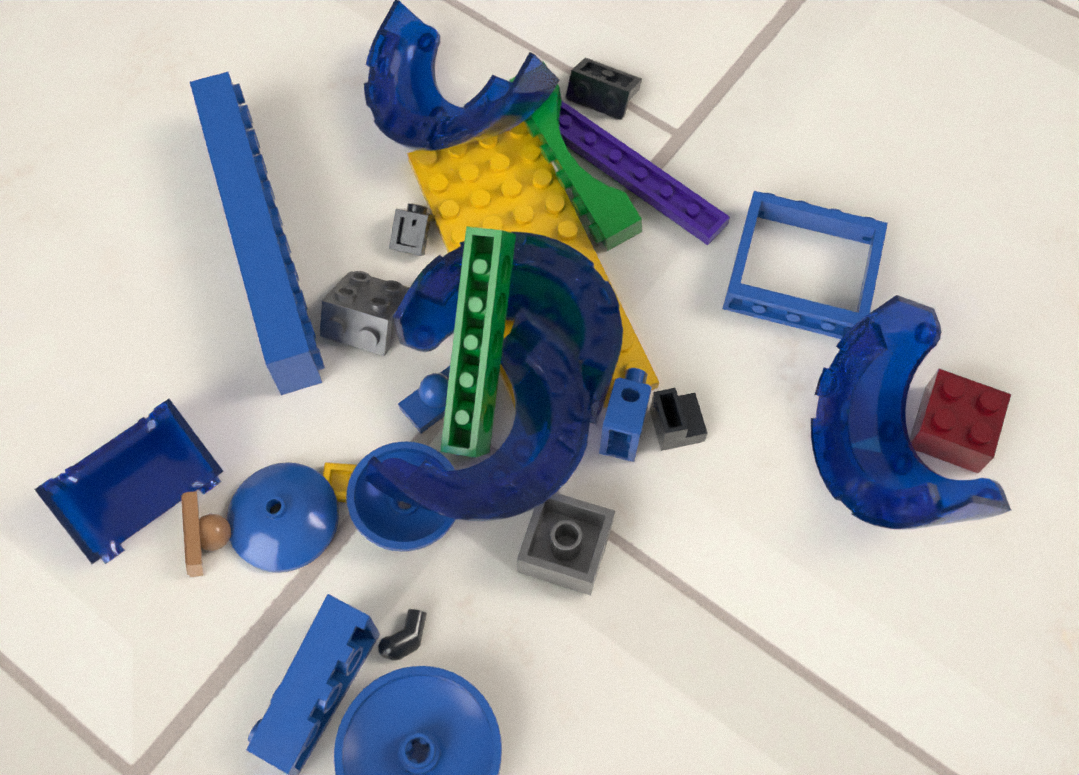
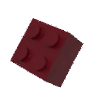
(959, 421)

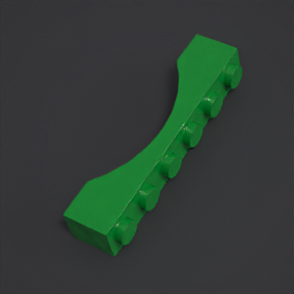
(607, 208)

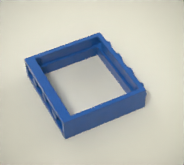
(794, 310)

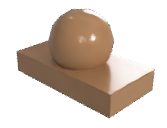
(206, 533)

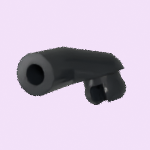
(406, 640)

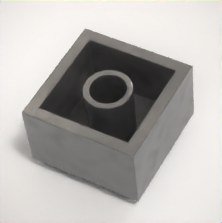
(566, 542)

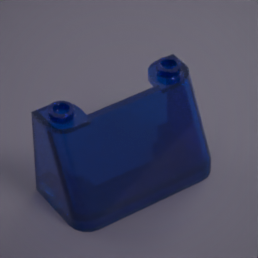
(130, 482)

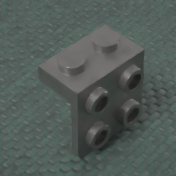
(361, 311)

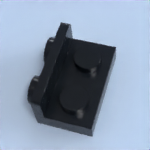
(602, 88)

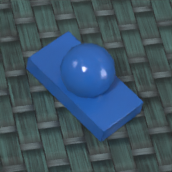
(428, 402)

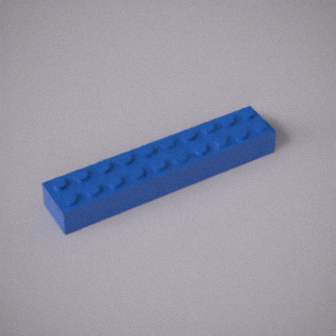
(258, 235)

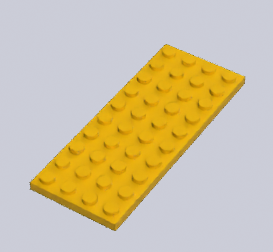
(511, 189)

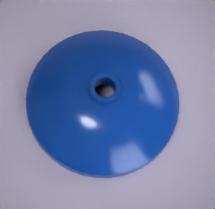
(379, 515)
(296, 531)

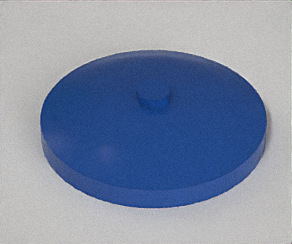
(418, 725)

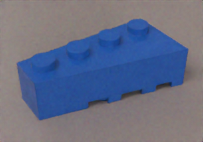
(313, 686)

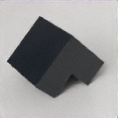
(677, 419)

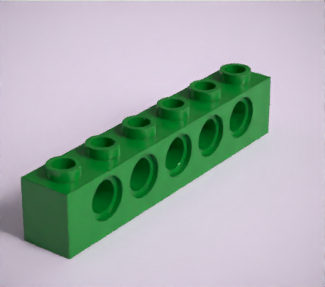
(477, 341)

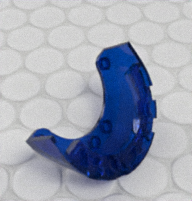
(408, 100)
(550, 283)
(863, 432)
(538, 453)

